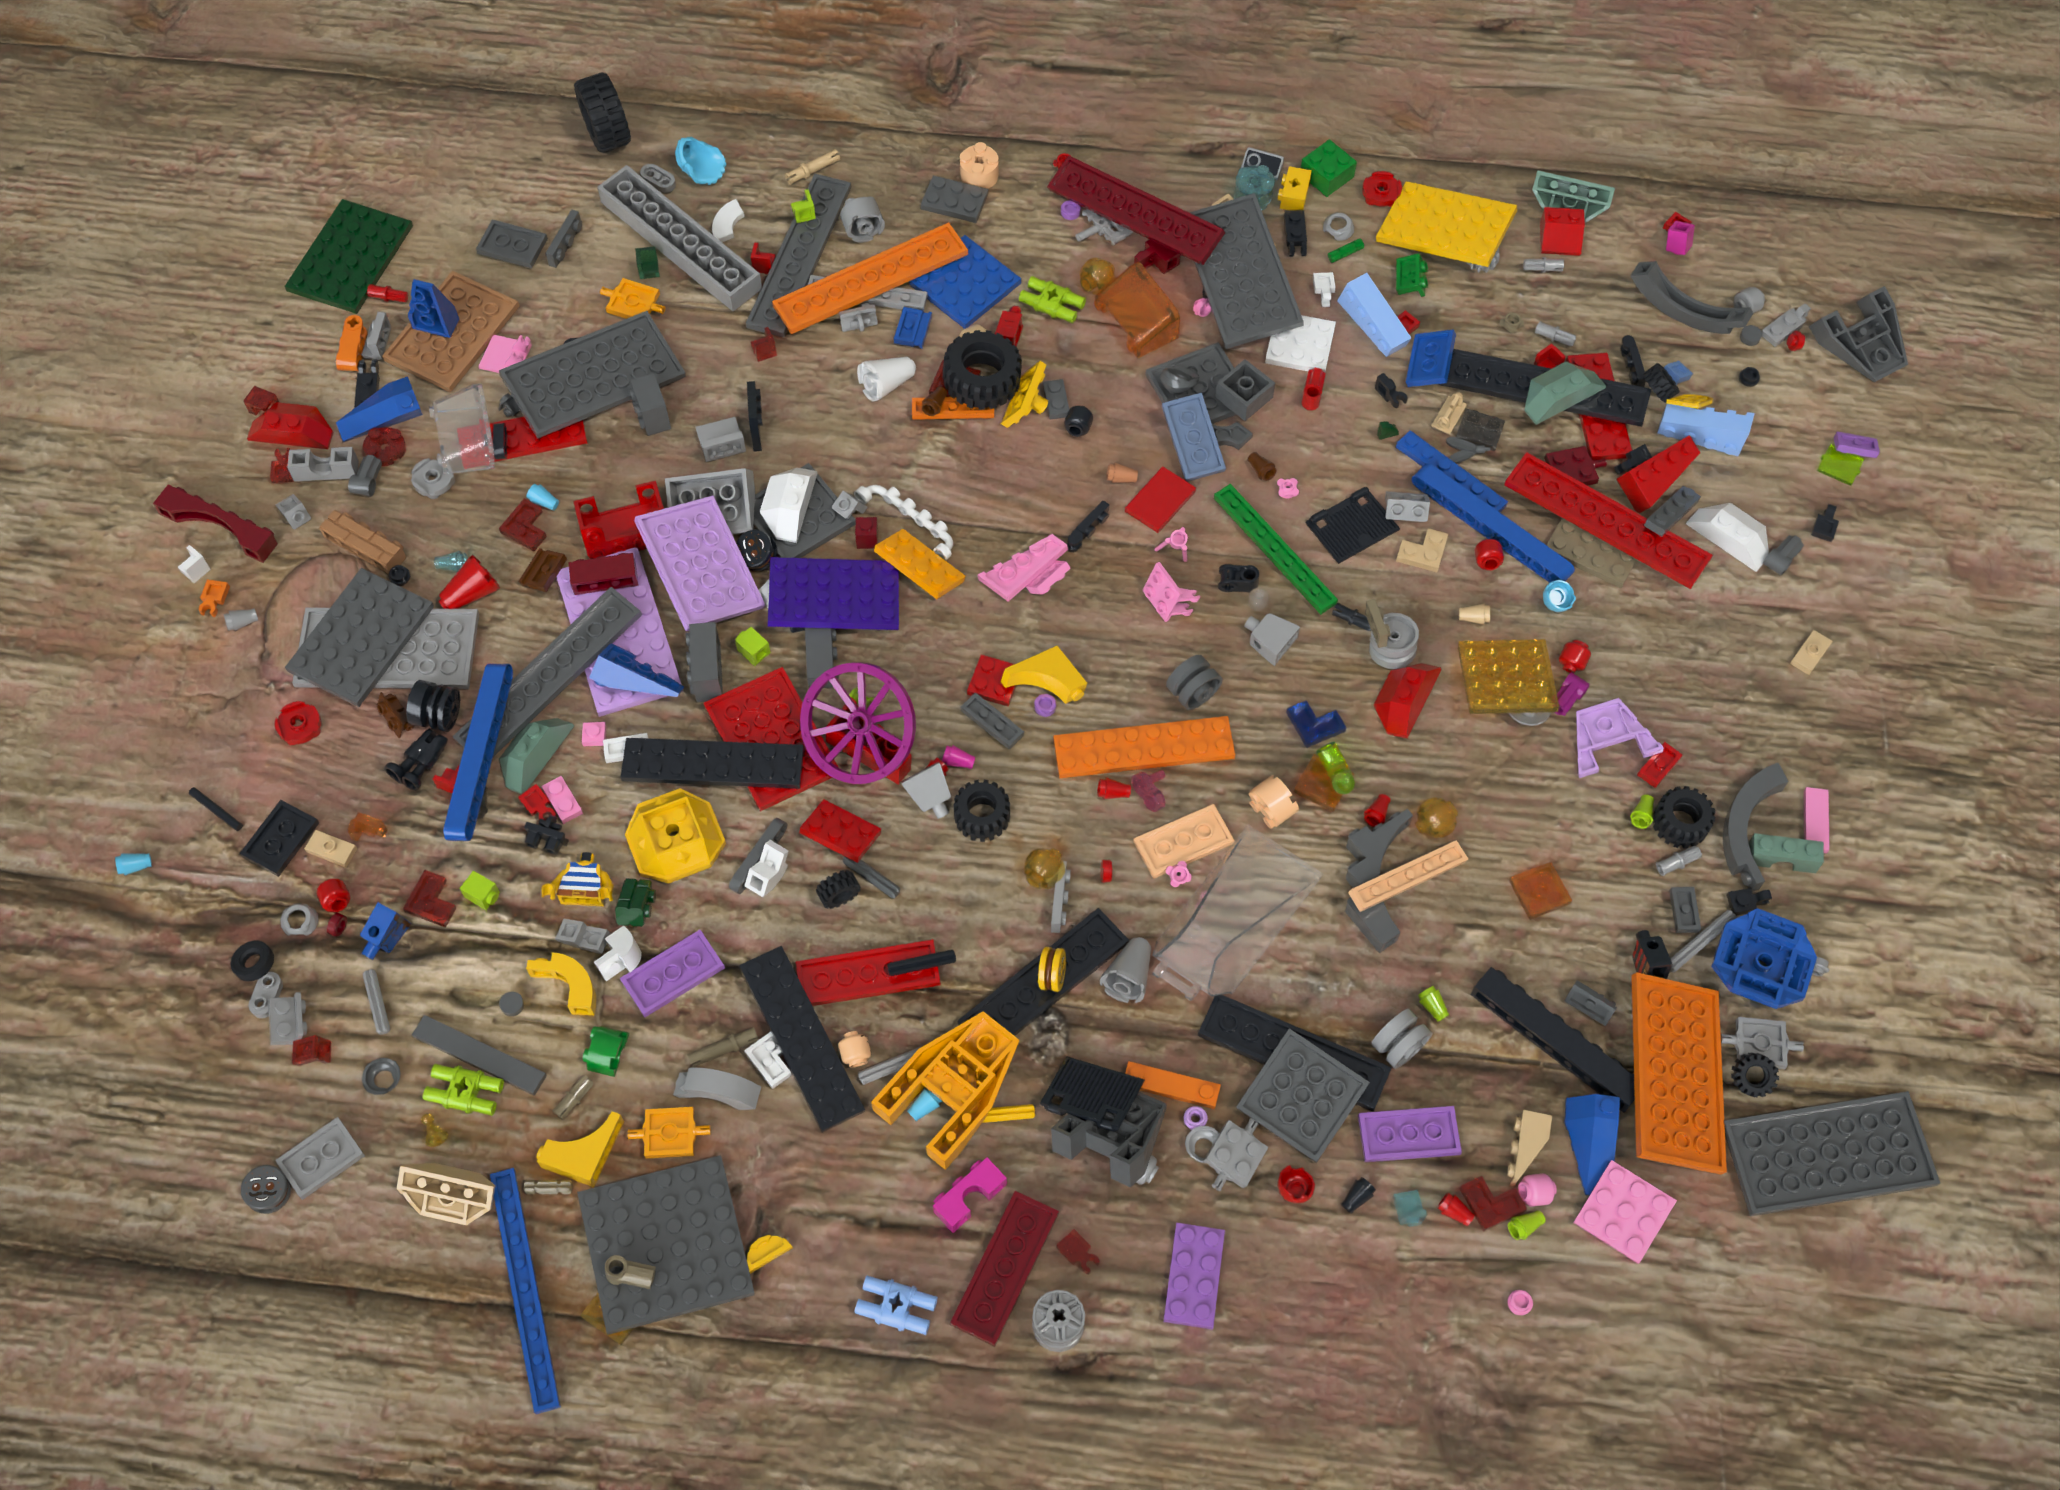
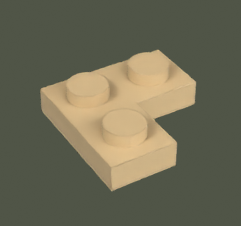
(1424, 556)

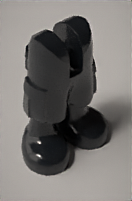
(423, 753)

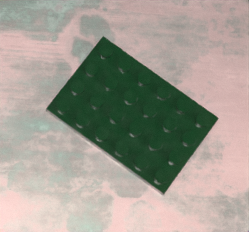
(348, 256)

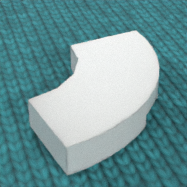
(725, 220)

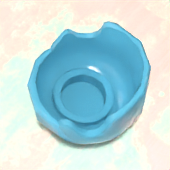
(1558, 596)

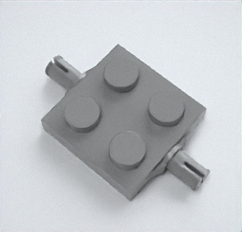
(1762, 1037)
(1235, 1154)

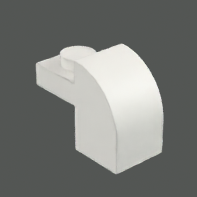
(769, 870)
(623, 954)

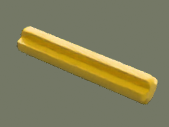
(1009, 1113)

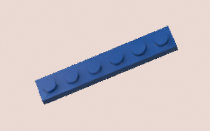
(1424, 453)

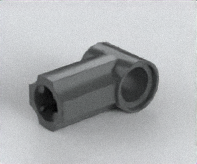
(365, 480)
(1782, 557)

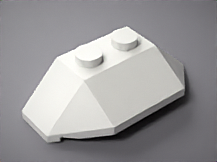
(787, 502)
(1733, 532)

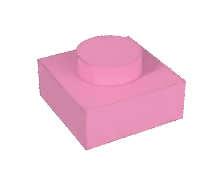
(593, 733)

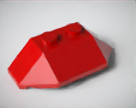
(292, 426)
(1404, 697)

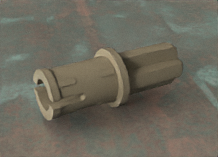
(573, 1097)

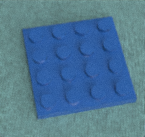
(968, 285)

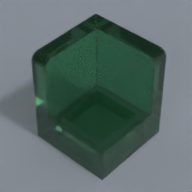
(647, 262)

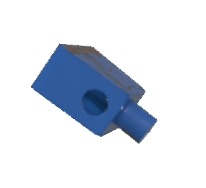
(383, 930)

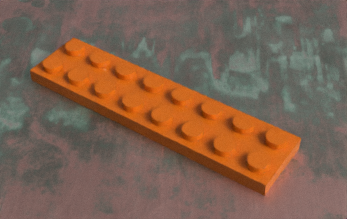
(1143, 747)

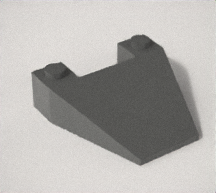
(1870, 345)
(1127, 1148)

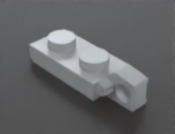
(1785, 325)

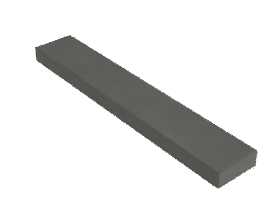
(479, 1055)

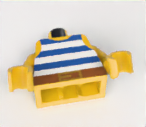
(581, 883)

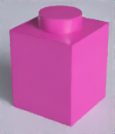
(1680, 238)

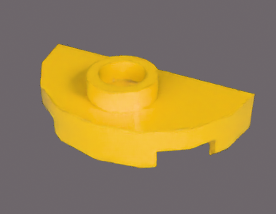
(765, 1250)

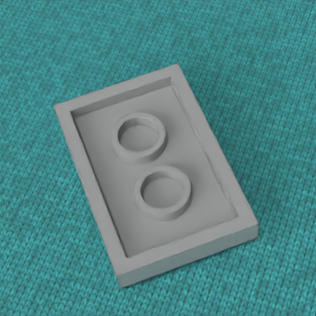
(320, 1158)

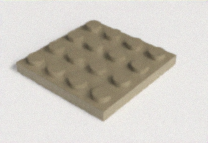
(1591, 553)

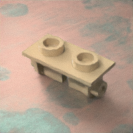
(1450, 413)

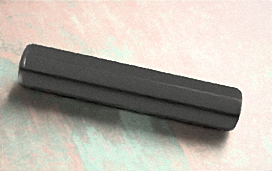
(873, 877)

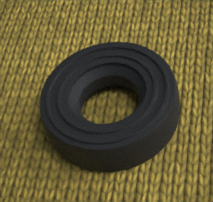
(246, 951)

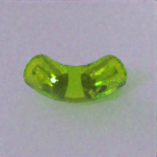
(1336, 768)

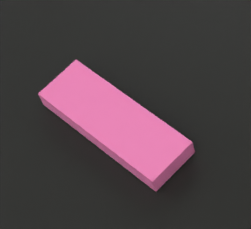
(1816, 816)

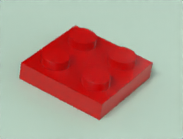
(987, 681)

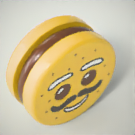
(1052, 969)

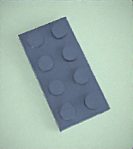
(1193, 437)

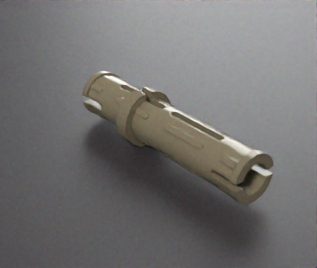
(718, 1049)

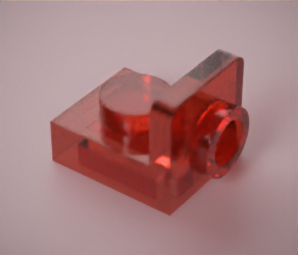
(311, 1050)

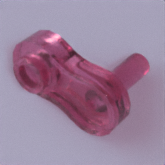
(1147, 790)

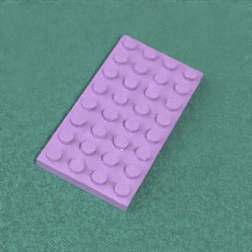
(643, 638)

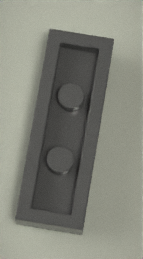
(564, 238)
(992, 721)

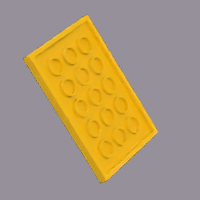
(1447, 223)

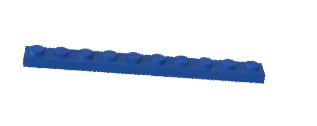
(525, 1292)

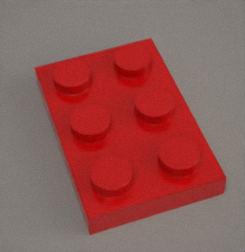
(840, 830)

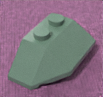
(1572, 193)
(1559, 390)
(531, 752)

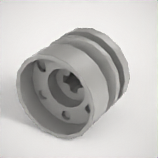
(1058, 1335)

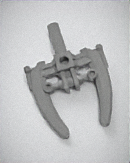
(1103, 226)

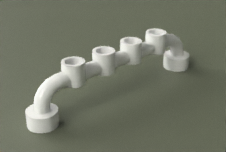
(908, 508)

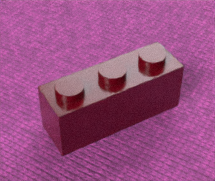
(603, 573)

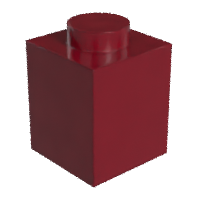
(866, 532)

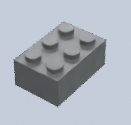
(704, 661)

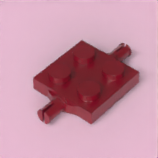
(1576, 464)

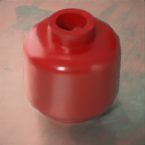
(1489, 554)
(1575, 656)
(333, 895)

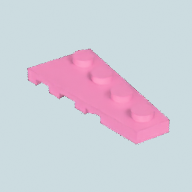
(1023, 568)

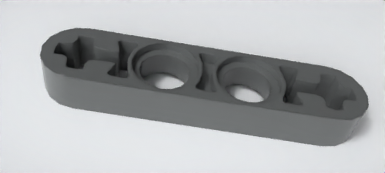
(774, 832)

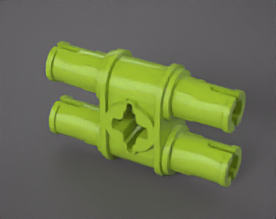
(1052, 299)
(459, 1079)

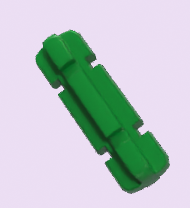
(1346, 250)

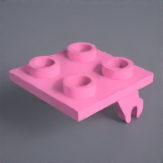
(504, 352)
(1165, 594)

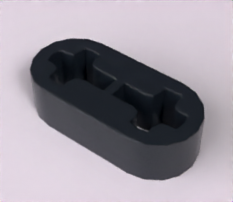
(500, 441)

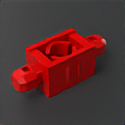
(1011, 324)

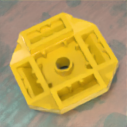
(677, 856)

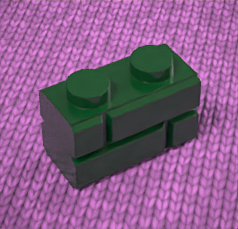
(635, 902)

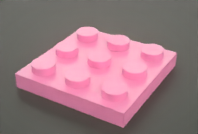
(1625, 1211)

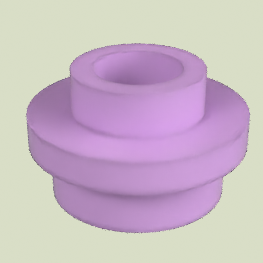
(1195, 1111)

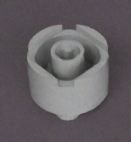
(862, 219)

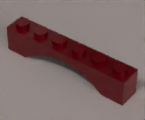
(181, 507)

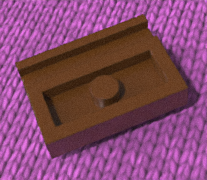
(543, 570)

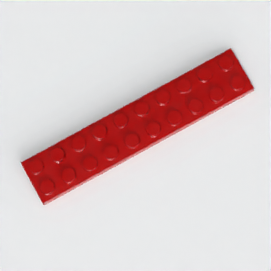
(1607, 520)

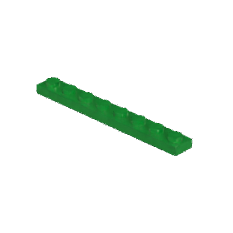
(1275, 549)

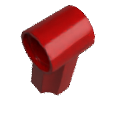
(1313, 389)

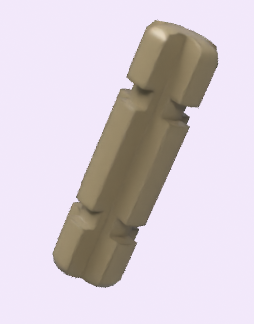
(548, 1187)

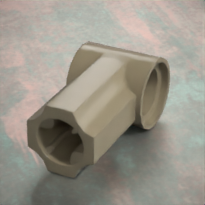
(632, 1273)

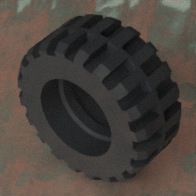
(602, 112)
(982, 349)

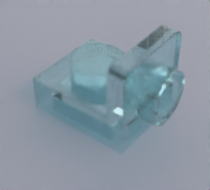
(1409, 1208)

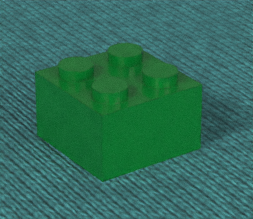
(1329, 167)

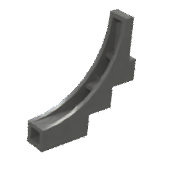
(1369, 851)

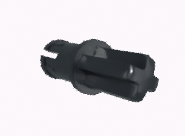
(1352, 616)

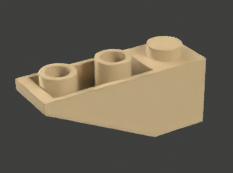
(1531, 1137)

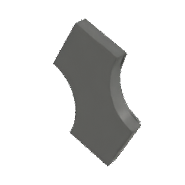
(1232, 435)

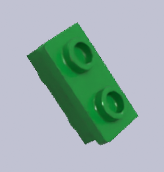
(1411, 274)

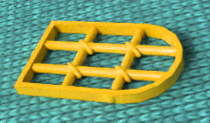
(1691, 400)

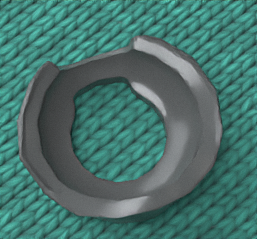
(373, 1069)

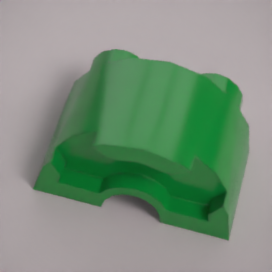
(605, 1050)

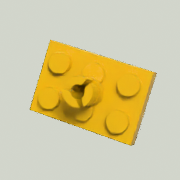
(1026, 396)

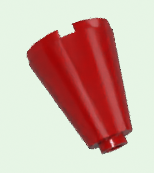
(468, 585)

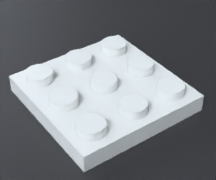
(1303, 346)

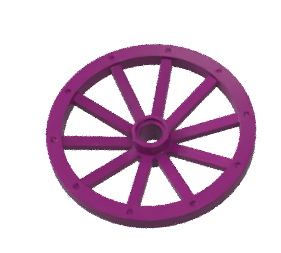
(807, 732)

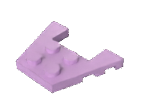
(1606, 726)

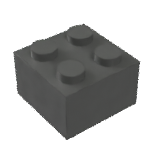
(1245, 390)
(649, 404)

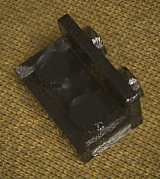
(1480, 429)

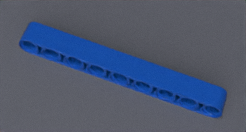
(1492, 524)
(478, 753)

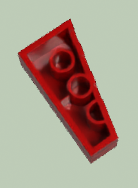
(1653, 477)
(886, 748)

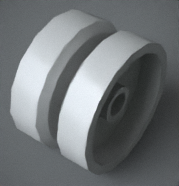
(1401, 644)
(1401, 1038)

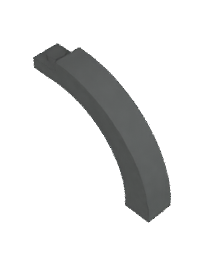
(1683, 308)
(1735, 839)

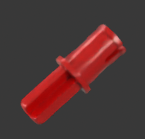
(387, 293)

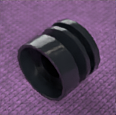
(433, 705)

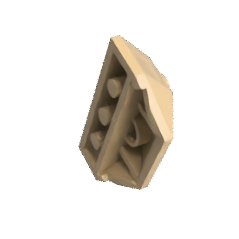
(446, 1192)

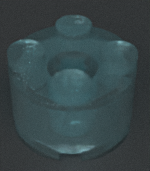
(1255, 180)

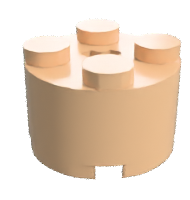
(979, 166)
(1273, 801)

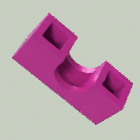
(983, 1179)

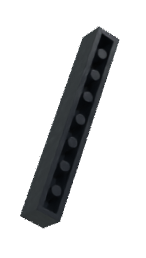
(1555, 1037)

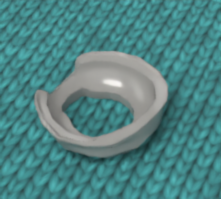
(1340, 234)
(307, 927)
(1196, 1134)

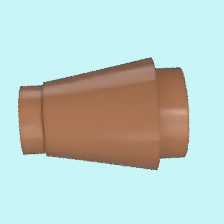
(1121, 474)

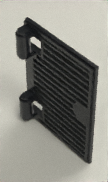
(1352, 526)
(1091, 1092)

